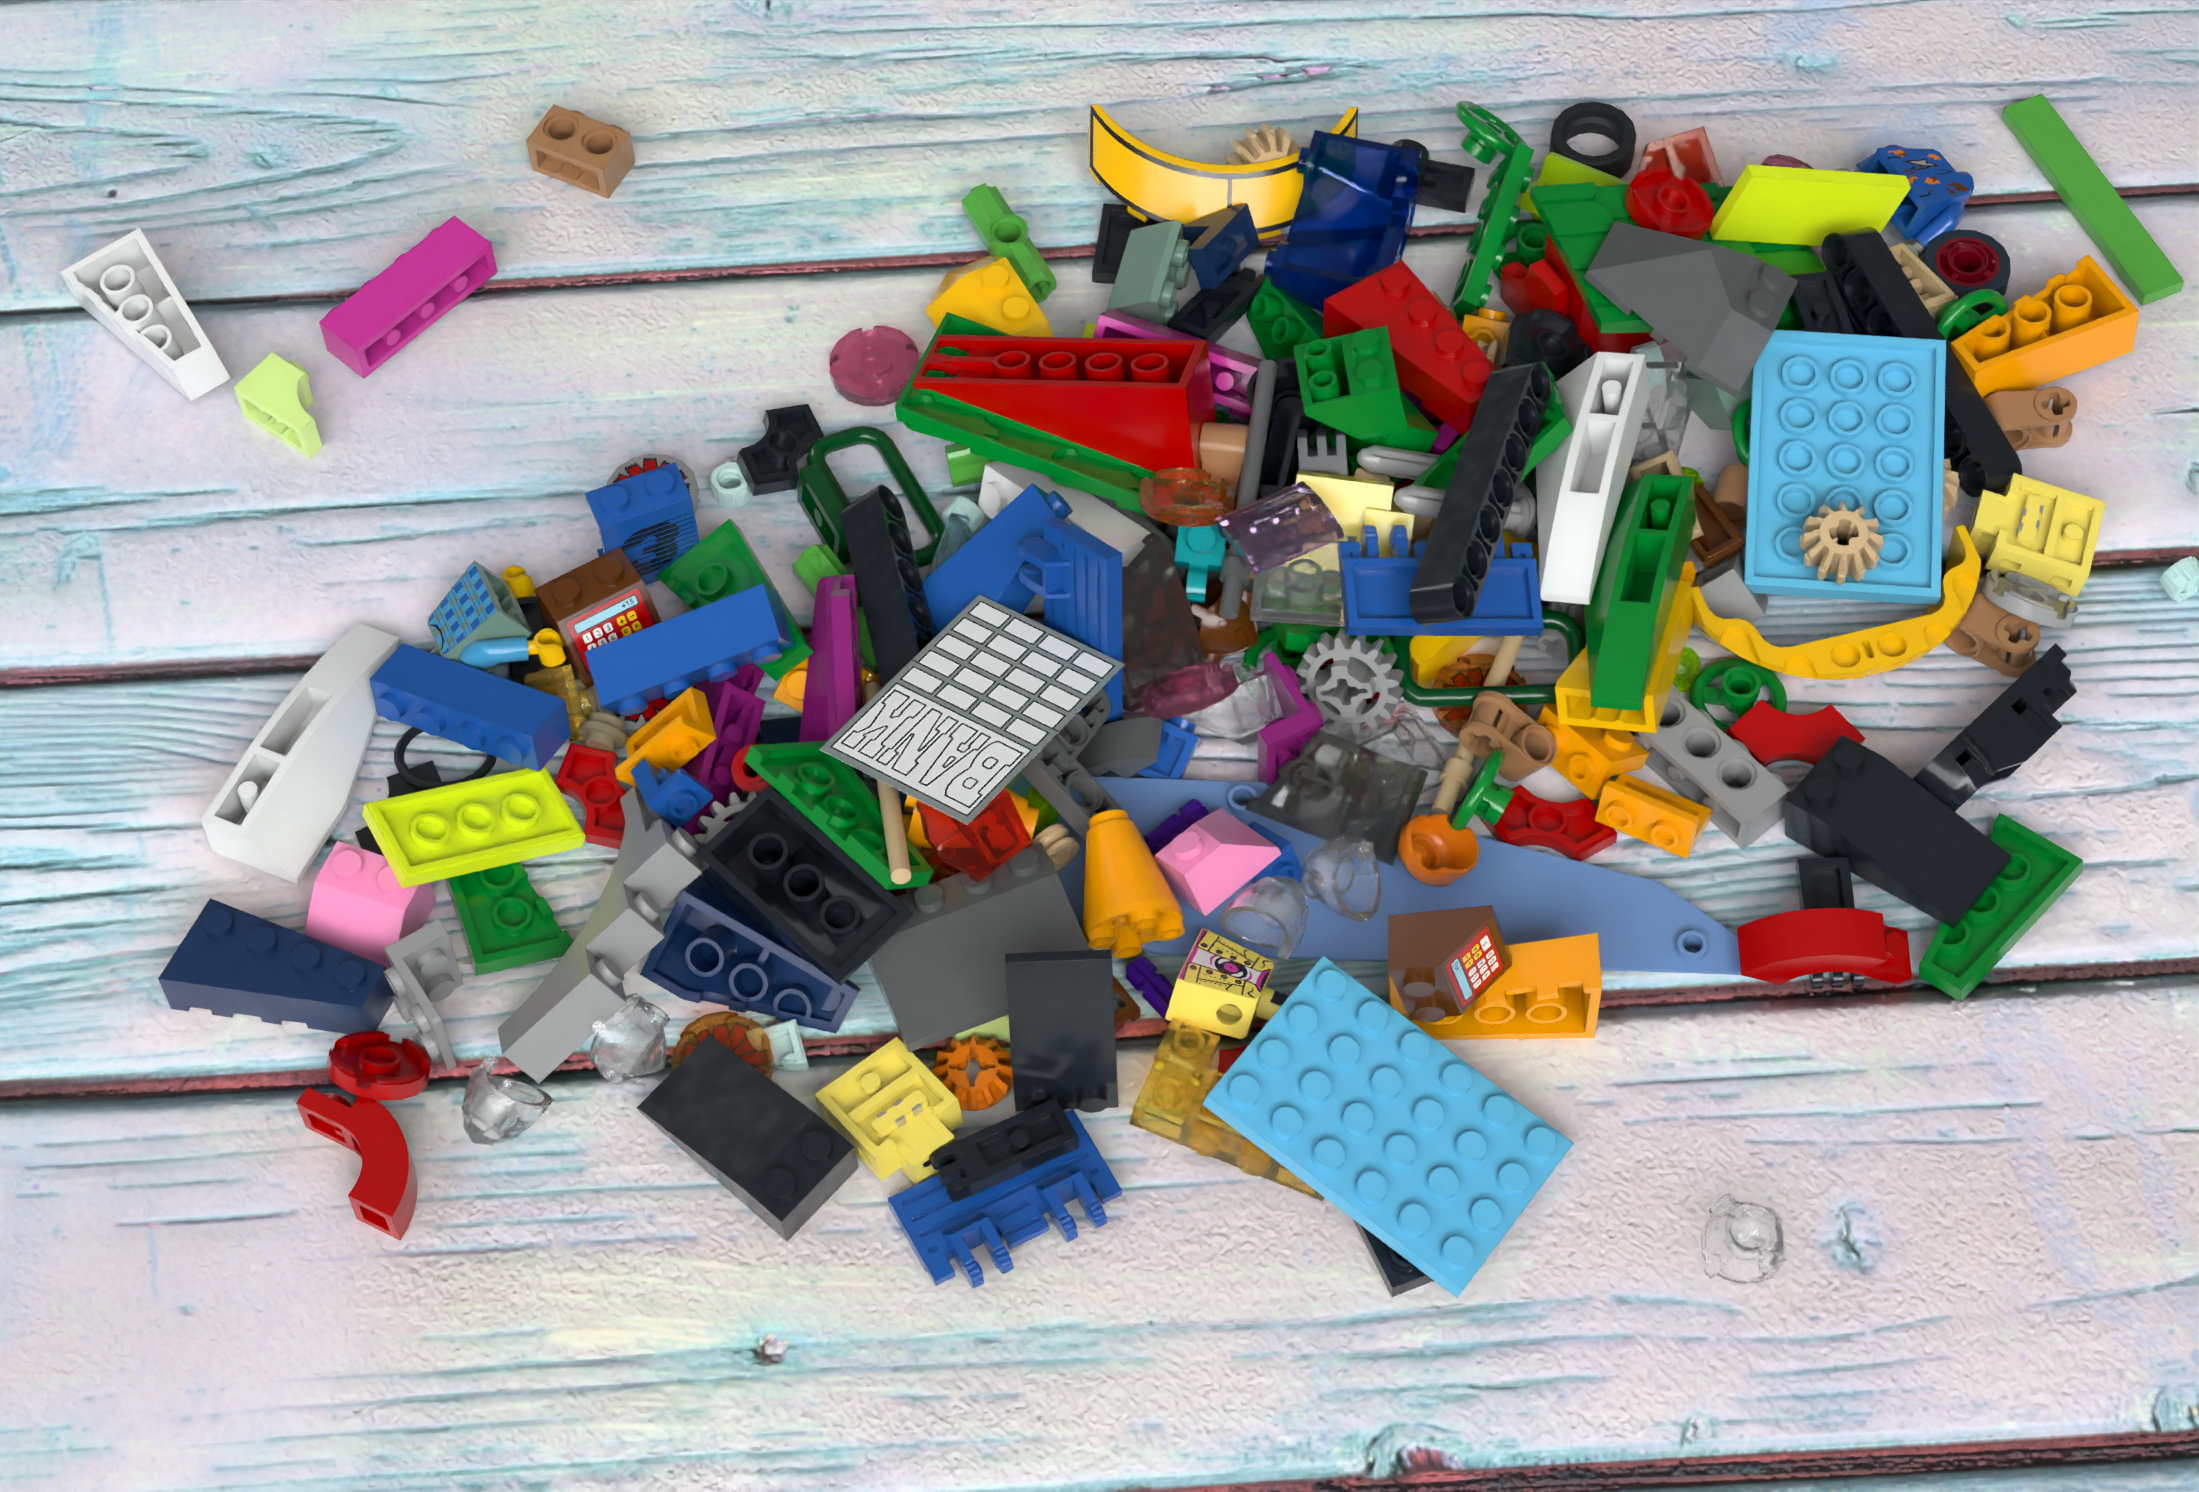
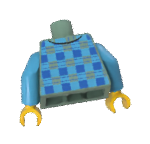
(484, 624)

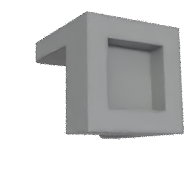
(1726, 593)

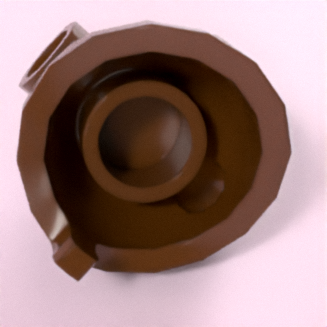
(1224, 636)

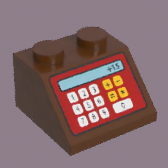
(595, 607)
(1445, 959)

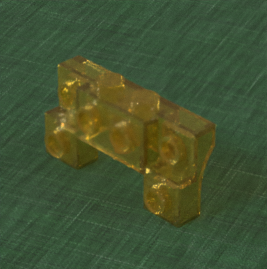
(1174, 1109)

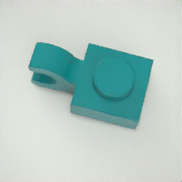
(1199, 551)

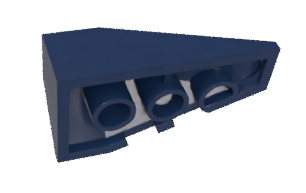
(732, 961)

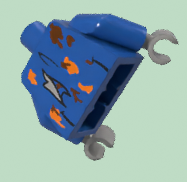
(1935, 195)

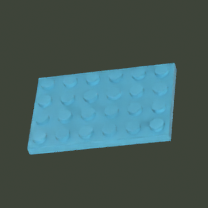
(1854, 426)
(1388, 1125)

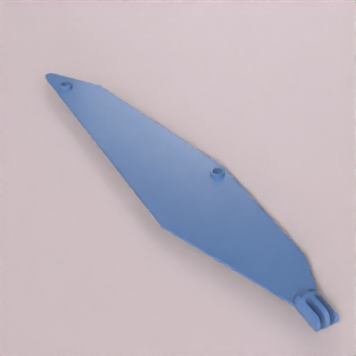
(1531, 892)

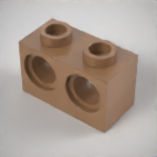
(580, 151)

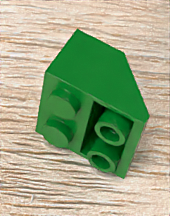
(1352, 383)

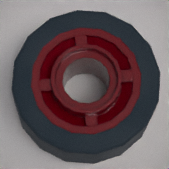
(1969, 263)

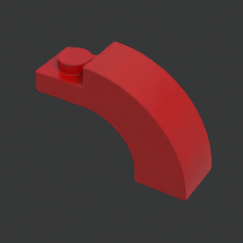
(1823, 941)
(388, 1180)

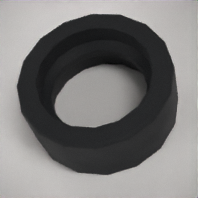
(1597, 119)

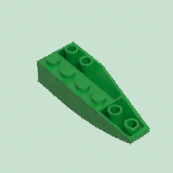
(1286, 322)
(1637, 587)

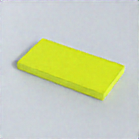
(1805, 204)
(472, 826)

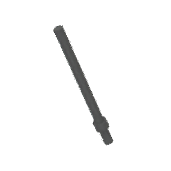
(1232, 573)

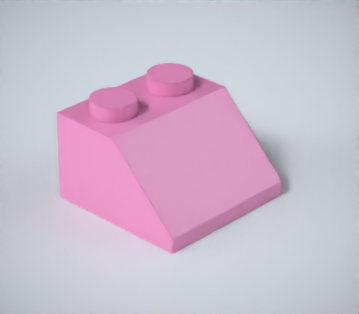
(362, 905)

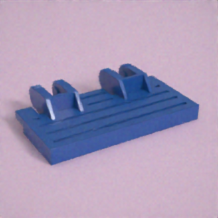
(1379, 589)
(1080, 593)
(1012, 1209)

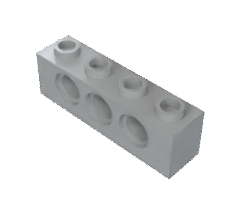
(1738, 812)

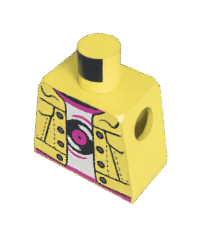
(1223, 987)

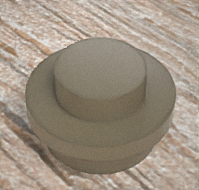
(603, 731)

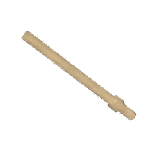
(1458, 770)
(891, 817)

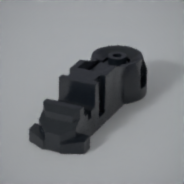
(1281, 447)
(2002, 734)

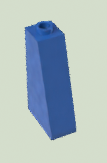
(991, 559)

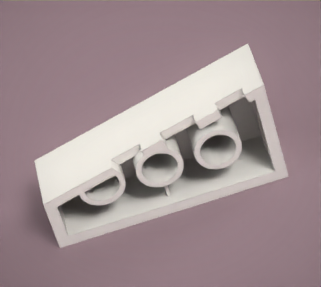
(142, 307)
(1005, 482)

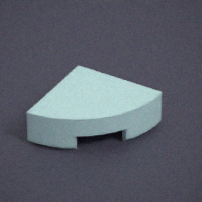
(787, 1046)

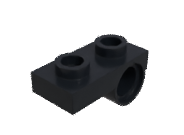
(1441, 183)

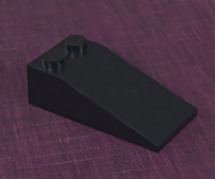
(1892, 832)
(801, 886)
(1062, 1029)
(751, 1136)

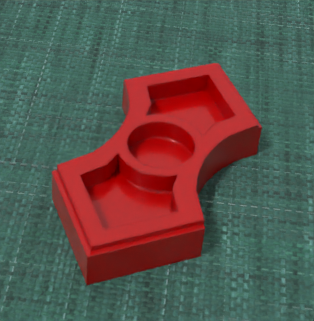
(1533, 288)
(1784, 736)
(591, 780)
(1559, 826)

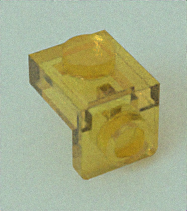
(562, 684)

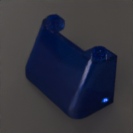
(1349, 216)

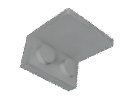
(421, 973)

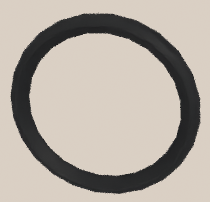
(426, 784)

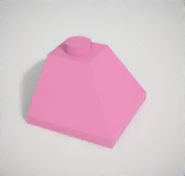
(1214, 860)

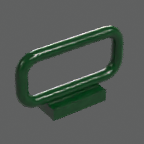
(824, 497)
(1465, 695)

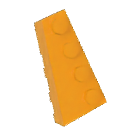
(2051, 335)
(1543, 995)

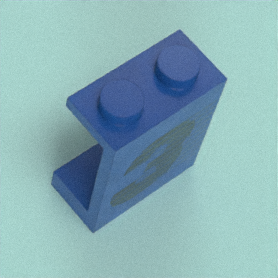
(646, 518)

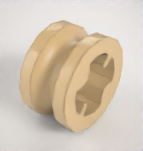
(1058, 845)

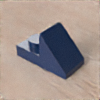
(1220, 243)

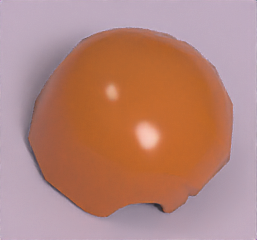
(1437, 851)

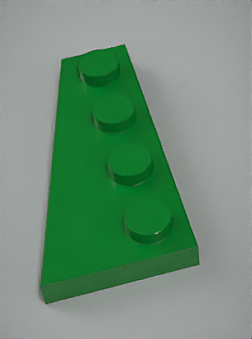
(1497, 215)
(725, 566)
(836, 803)
(2005, 912)
(505, 919)

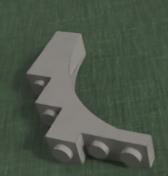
(621, 930)

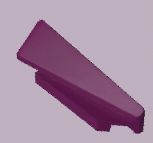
(834, 669)
(736, 724)

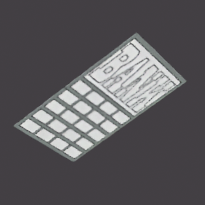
(972, 708)

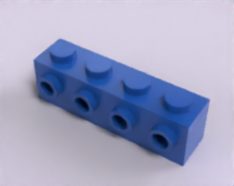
(690, 650)
(470, 707)

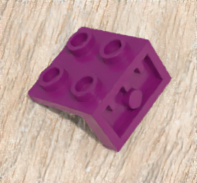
(1285, 736)

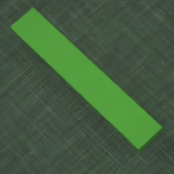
(2092, 200)

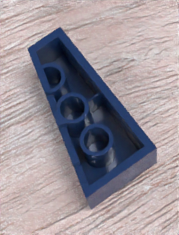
(271, 972)

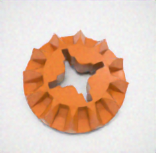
(991, 1083)

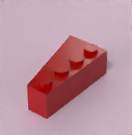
(1428, 346)

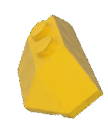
(990, 295)

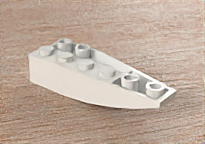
(1587, 472)
(302, 762)

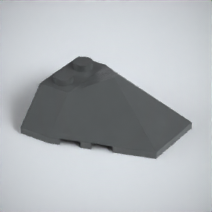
(1696, 296)

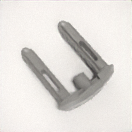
(1428, 500)

